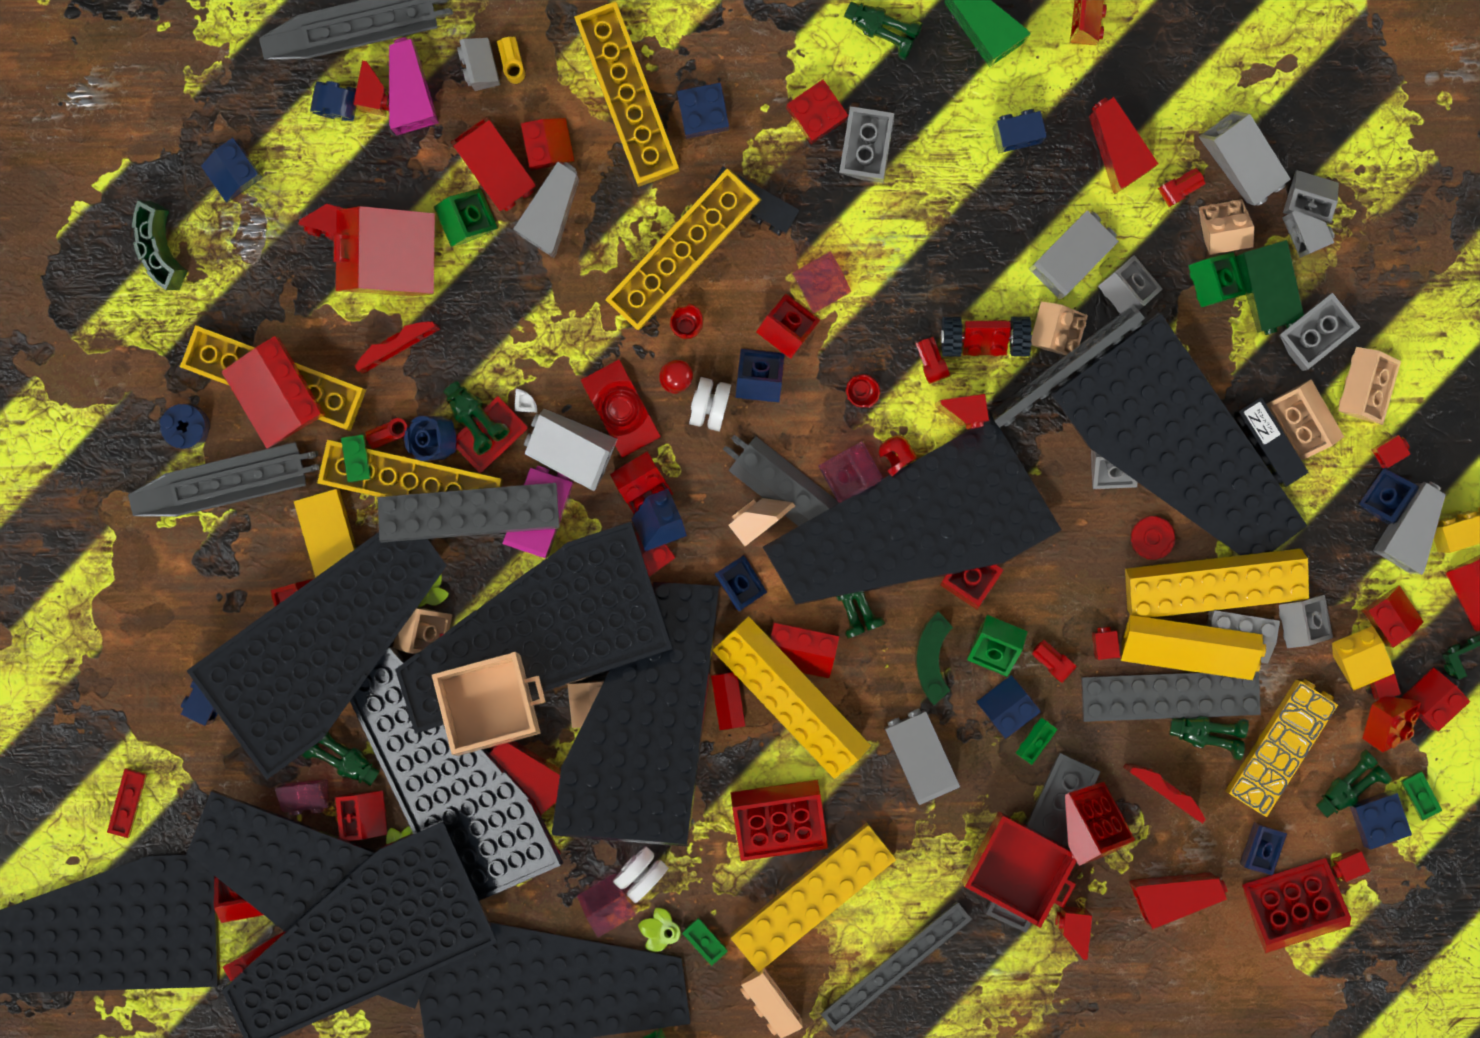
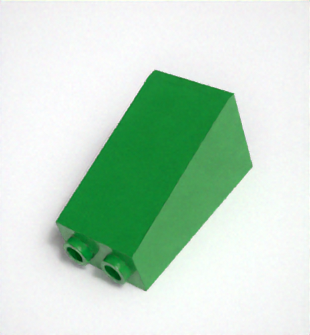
(988, 28)

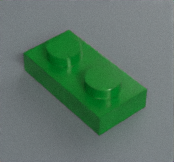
(356, 458)
(1036, 741)
(1421, 795)
(705, 941)

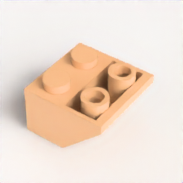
(1226, 227)
(1058, 328)

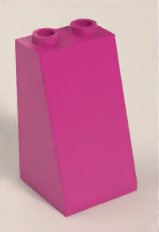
(408, 90)
(541, 541)

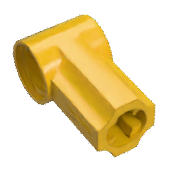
(511, 58)

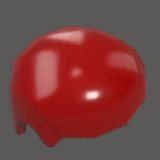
(686, 322)
(863, 390)

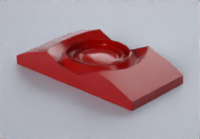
(395, 344)
(620, 408)
(1167, 790)

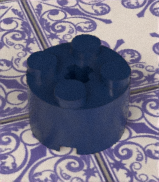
(333, 101)
(172, 423)
(430, 438)

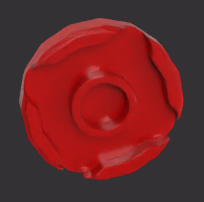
(1152, 537)

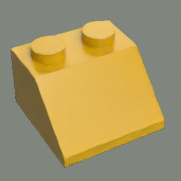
(1362, 658)

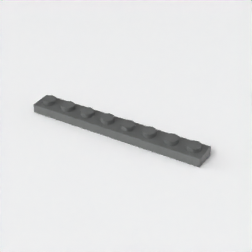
(896, 966)

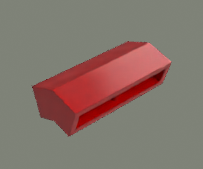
(728, 701)

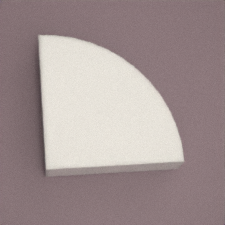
(524, 402)

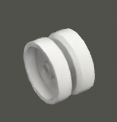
(710, 404)
(637, 871)

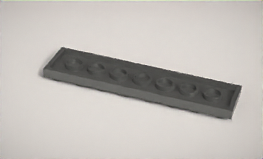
(1073, 361)
(468, 512)
(1168, 696)
(1050, 816)

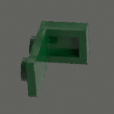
(1453, 664)

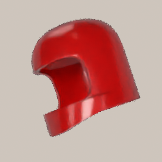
(676, 376)
(902, 448)

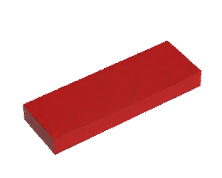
(127, 803)

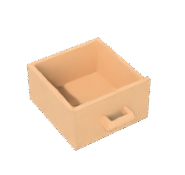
(487, 703)

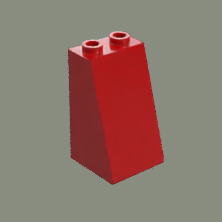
(1120, 145)
(493, 164)
(530, 772)
(1177, 896)

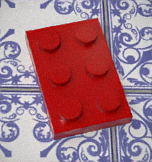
(499, 413)

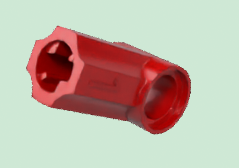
(1177, 189)
(933, 365)
(385, 433)
(1056, 663)

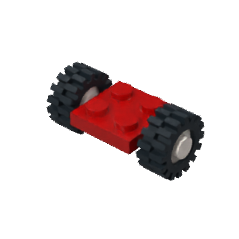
(986, 337)

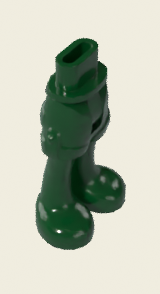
(871, 20)
(464, 407)
(855, 626)
(1197, 733)
(352, 763)
(1343, 795)

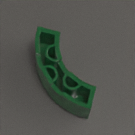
(152, 246)
(927, 657)

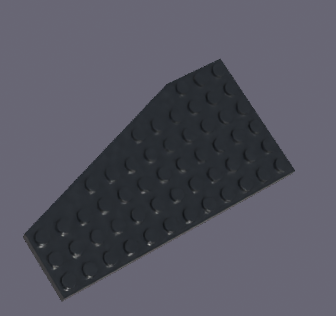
(1172, 434)
(115, 931)

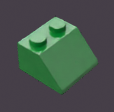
(465, 217)
(1217, 279)
(997, 645)

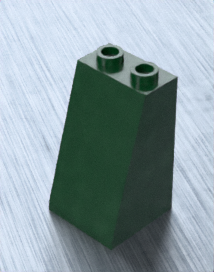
(1270, 286)

